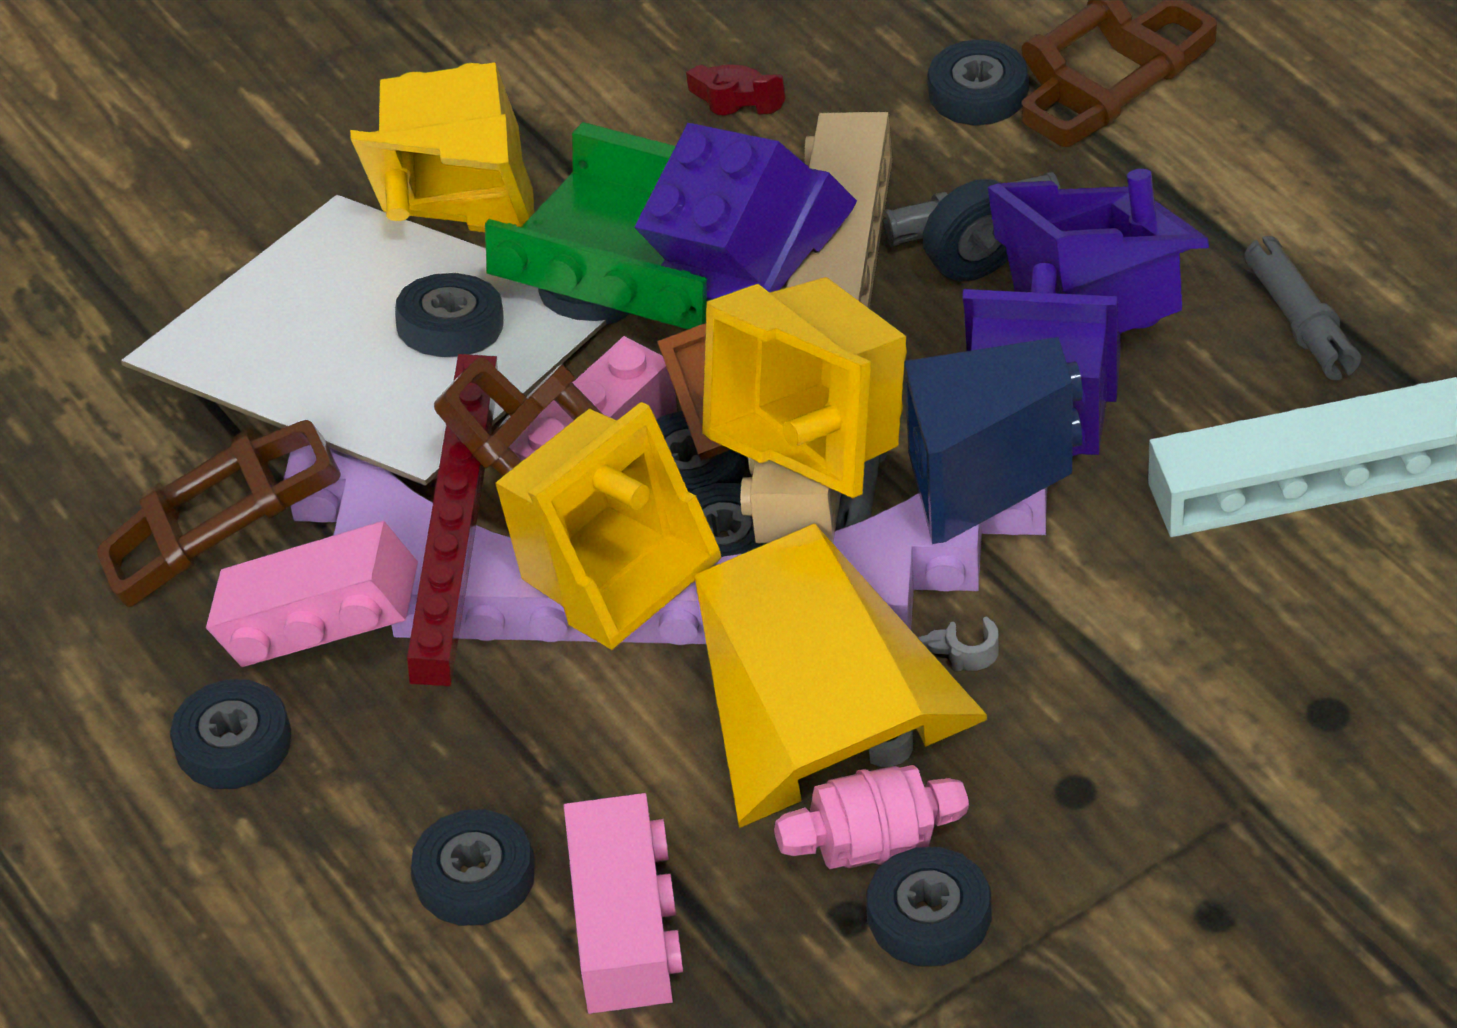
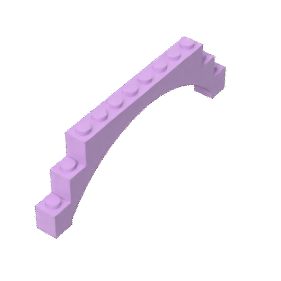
(887, 550)

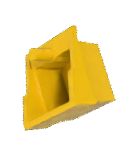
(447, 149)
(803, 380)
(606, 523)

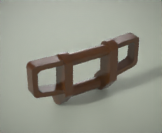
(1129, 37)
(522, 410)
(160, 506)

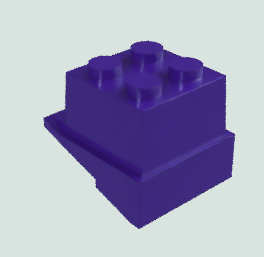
(740, 210)
(1098, 241)
(1082, 322)

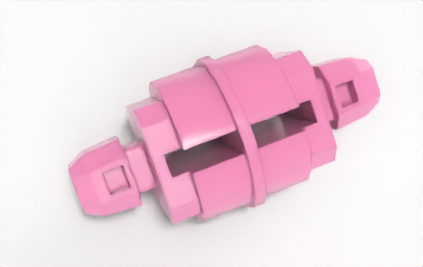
(871, 816)

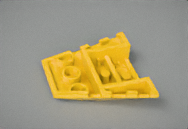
(813, 669)

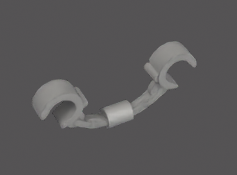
(962, 657)

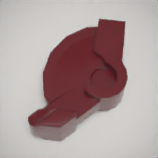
(736, 86)

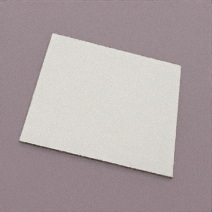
(318, 341)

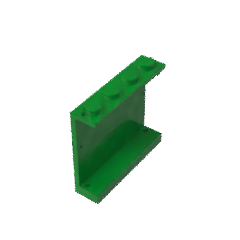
(586, 235)

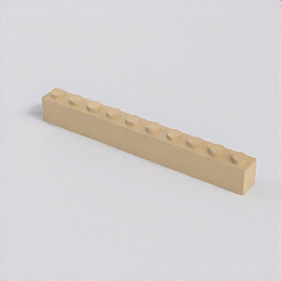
(859, 156)

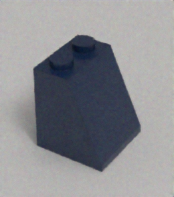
(989, 429)

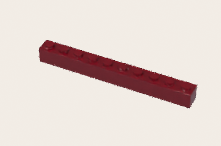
(449, 545)

